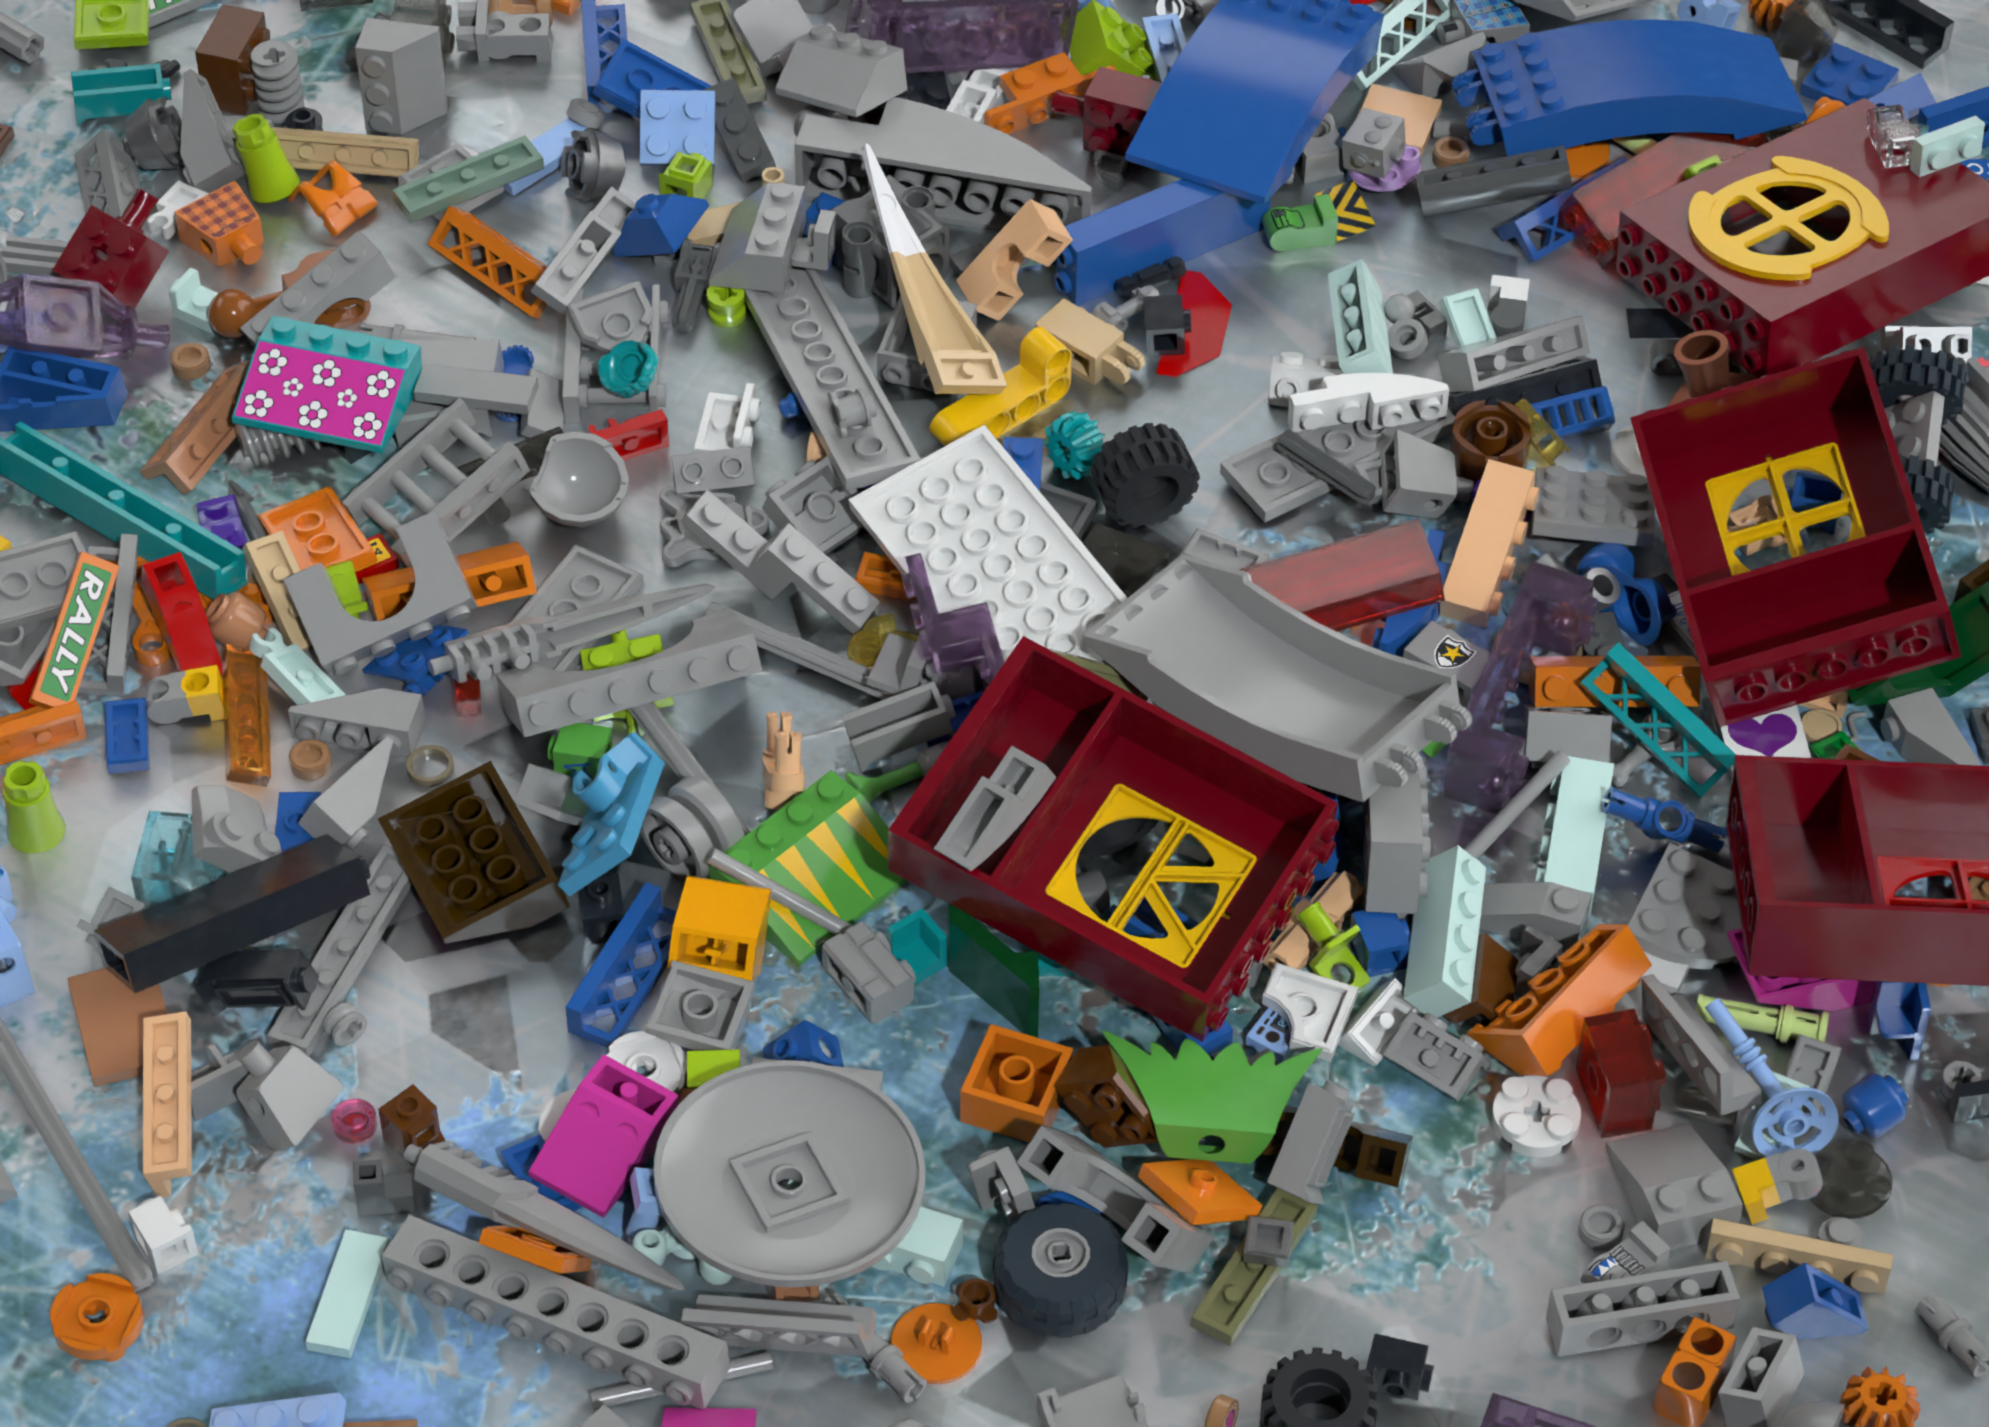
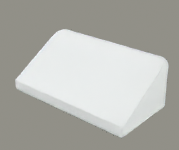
(1377, 1023)

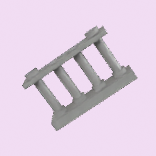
(579, 367)
(464, 504)

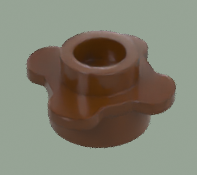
(975, 1291)

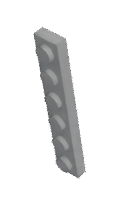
(345, 953)

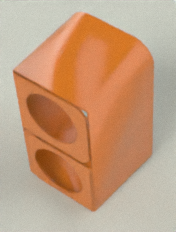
(1692, 1406)

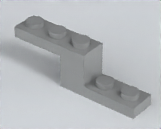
(584, 251)
(780, 561)

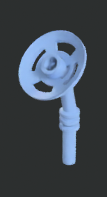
(1786, 1103)

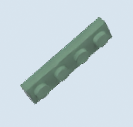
(468, 179)

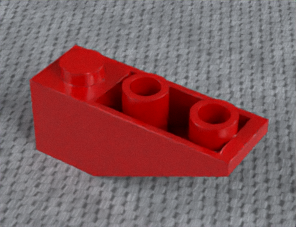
(179, 612)

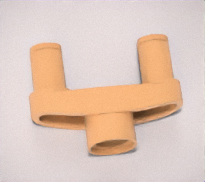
(781, 762)

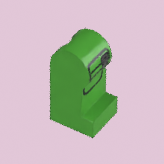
(1302, 225)

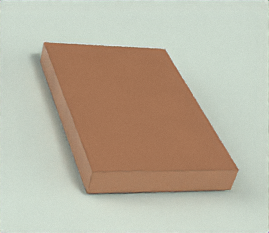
(112, 1023)

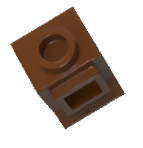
(410, 1120)

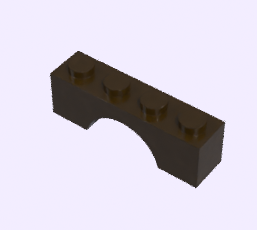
(1365, 1152)

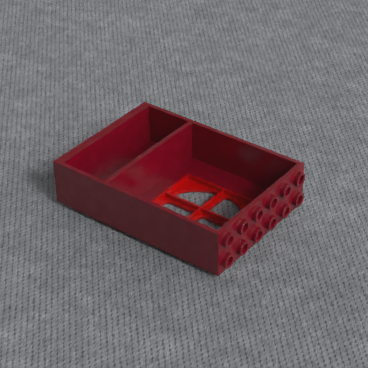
(1829, 847)

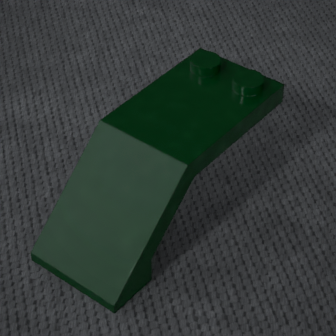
(1971, 627)
(994, 971)

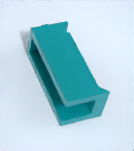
(116, 90)

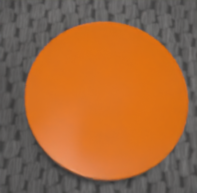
(938, 1343)

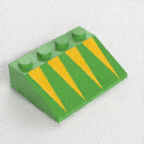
(825, 849)

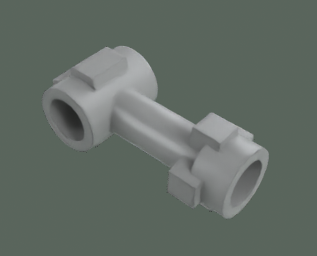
(1118, 315)

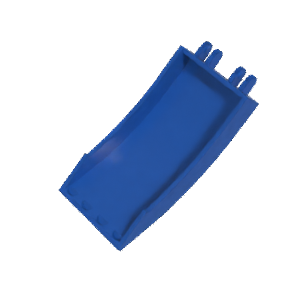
(1624, 82)
(1253, 91)

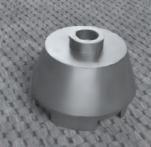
(154, 135)
(592, 165)

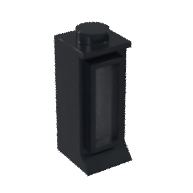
(257, 980)

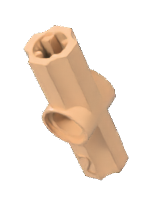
(1295, 945)

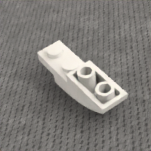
(1378, 397)

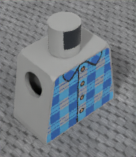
(1497, 18)

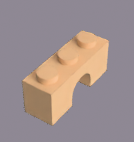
(992, 276)

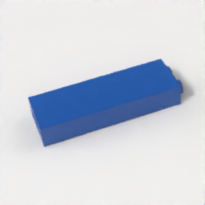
(1146, 230)

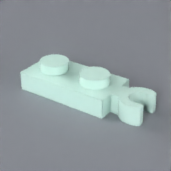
(293, 669)

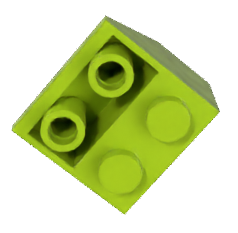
(1106, 40)

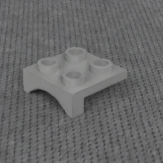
(1096, 1405)

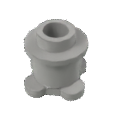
(851, 410)

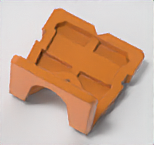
(340, 204)

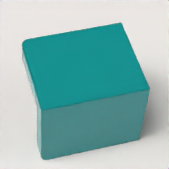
(919, 943)

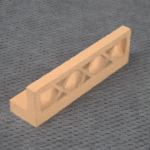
(166, 1100)

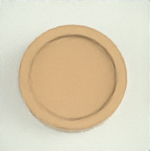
(1820, 724)

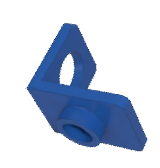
(802, 1044)

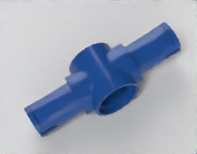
(1646, 813)

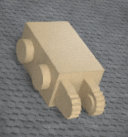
(1095, 345)

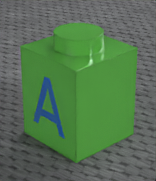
(579, 748)

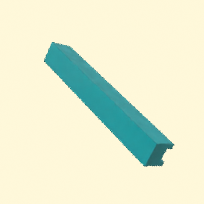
(119, 509)

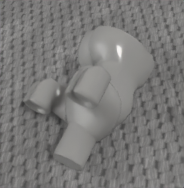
(955, 682)

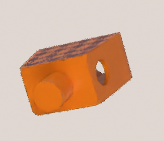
(222, 226)

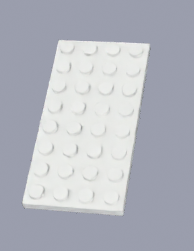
(993, 542)

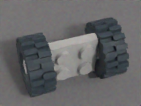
(1918, 397)

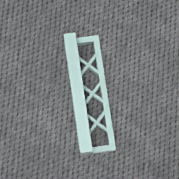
(1394, 16)

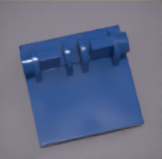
(411, 659)

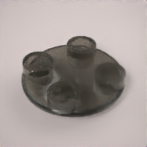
(1853, 1180)

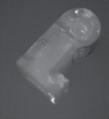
(1890, 131)

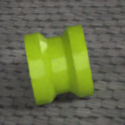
(726, 306)

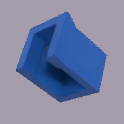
(1811, 492)

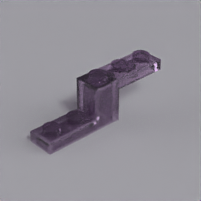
(952, 637)

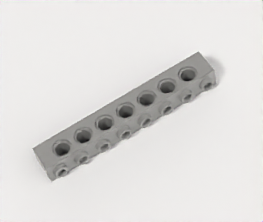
(579, 1308)

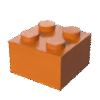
(1013, 1084)

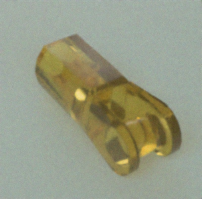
(1539, 429)

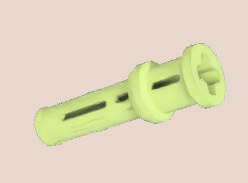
(1782, 1022)

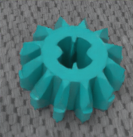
(1073, 444)

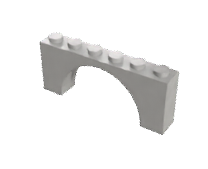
(548, 699)

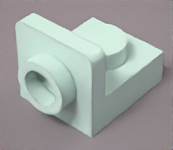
(191, 300)

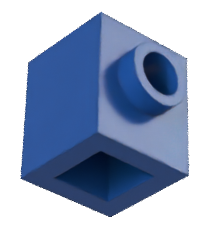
(1381, 942)

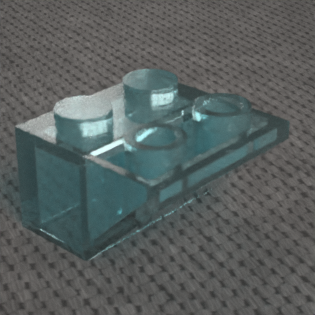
(166, 860)

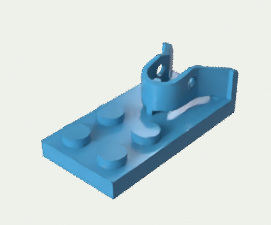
(614, 811)

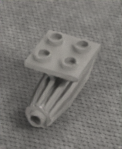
(1967, 438)

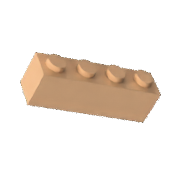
(1488, 543)

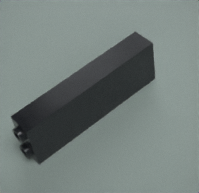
(232, 912)

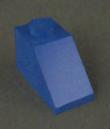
(1813, 1305)

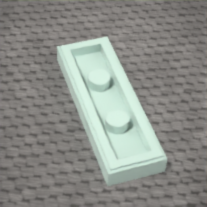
(347, 1294)

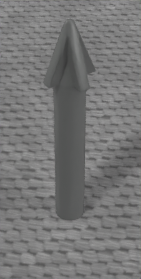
(246, 511)

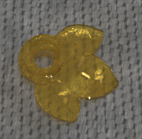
(867, 644)

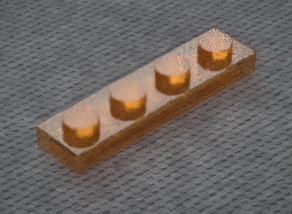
(245, 717)

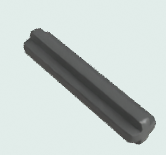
(1326, 467)

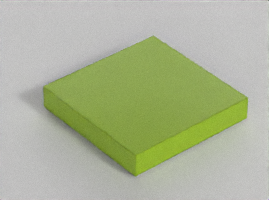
(111, 23)

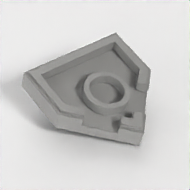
(612, 317)

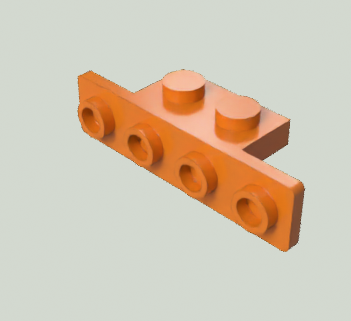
(1032, 92)

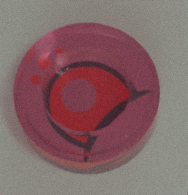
(354, 1121)

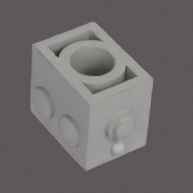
(1374, 143)

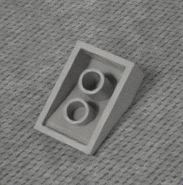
(1675, 1184)

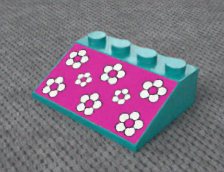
(328, 384)

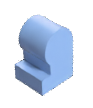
(1710, 12)

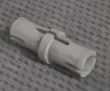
(1954, 1333)

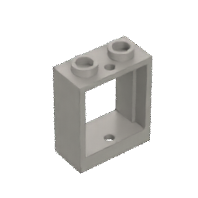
(904, 368)

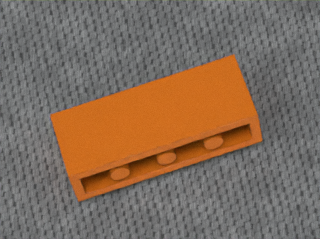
(491, 573)

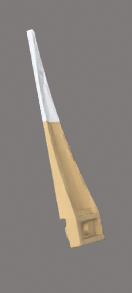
(942, 332)

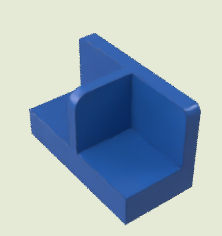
(1900, 1012)

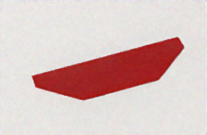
(1208, 323)

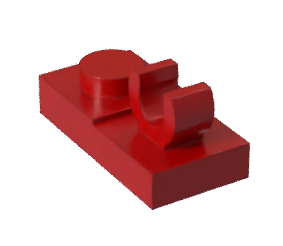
(636, 435)

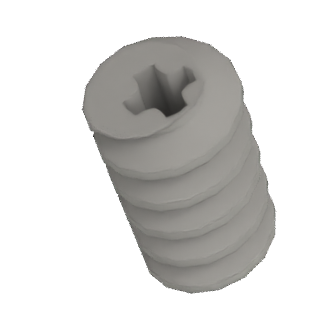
(277, 79)
(257, 441)

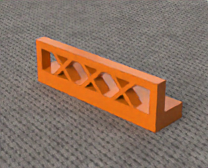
(494, 244)
(39, 731)

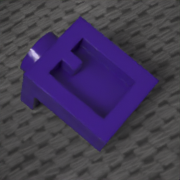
(222, 519)

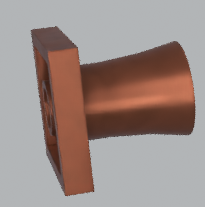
(1704, 365)

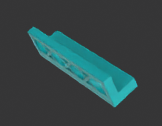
(1669, 708)

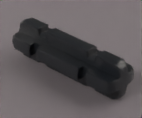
(1154, 275)

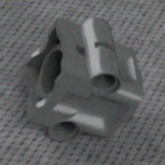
(862, 246)

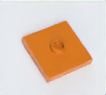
(1199, 1191)
(533, 1249)

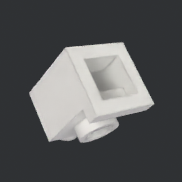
(162, 1234)

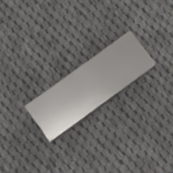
(476, 388)

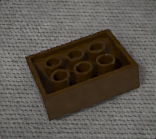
(474, 858)

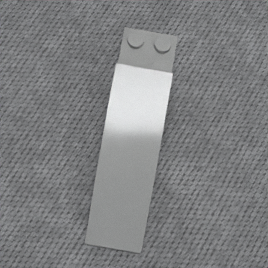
(970, 167)

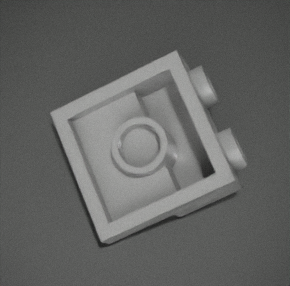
(814, 505)

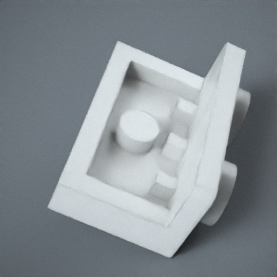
(1296, 374)
(728, 421)

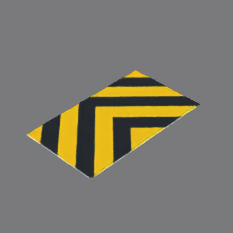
(1350, 208)

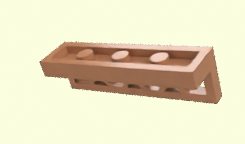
(201, 433)

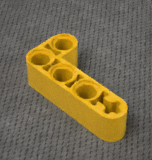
(1031, 387)

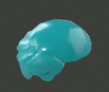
(628, 368)

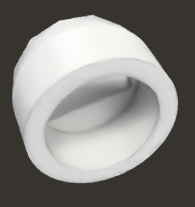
(1177, 6)

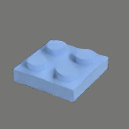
(676, 123)

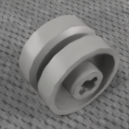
(688, 827)

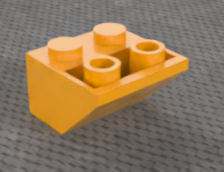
(721, 927)

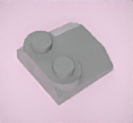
(230, 829)
(701, 1008)

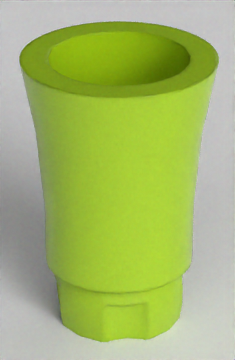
(264, 161)
(32, 815)

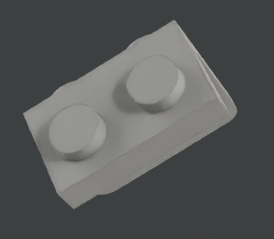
(771, 30)

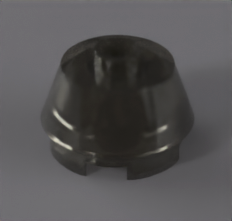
(1805, 32)

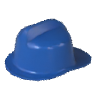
(1641, 607)

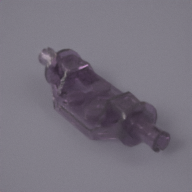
(68, 319)

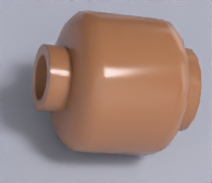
(235, 619)

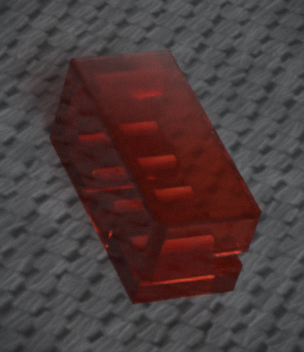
(468, 697)

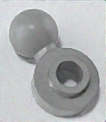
(1400, 310)

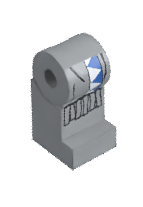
(1636, 1255)

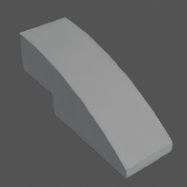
(995, 809)

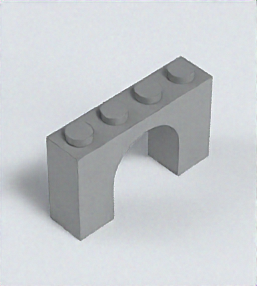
(437, 597)
(1151, 1224)

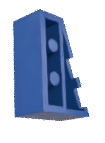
(58, 391)

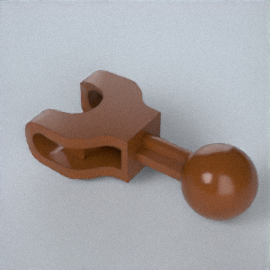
(234, 308)

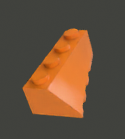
(1549, 1019)

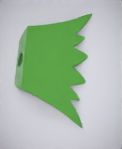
(1212, 1097)

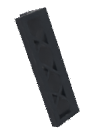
(1912, 18)
(1537, 386)

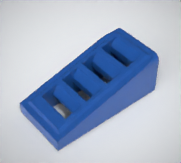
(1603, 408)

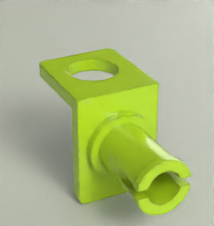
(1331, 945)

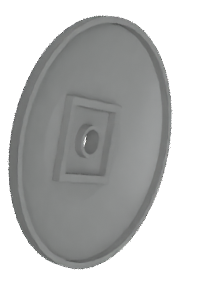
(799, 1123)

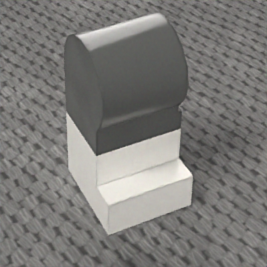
(1509, 302)

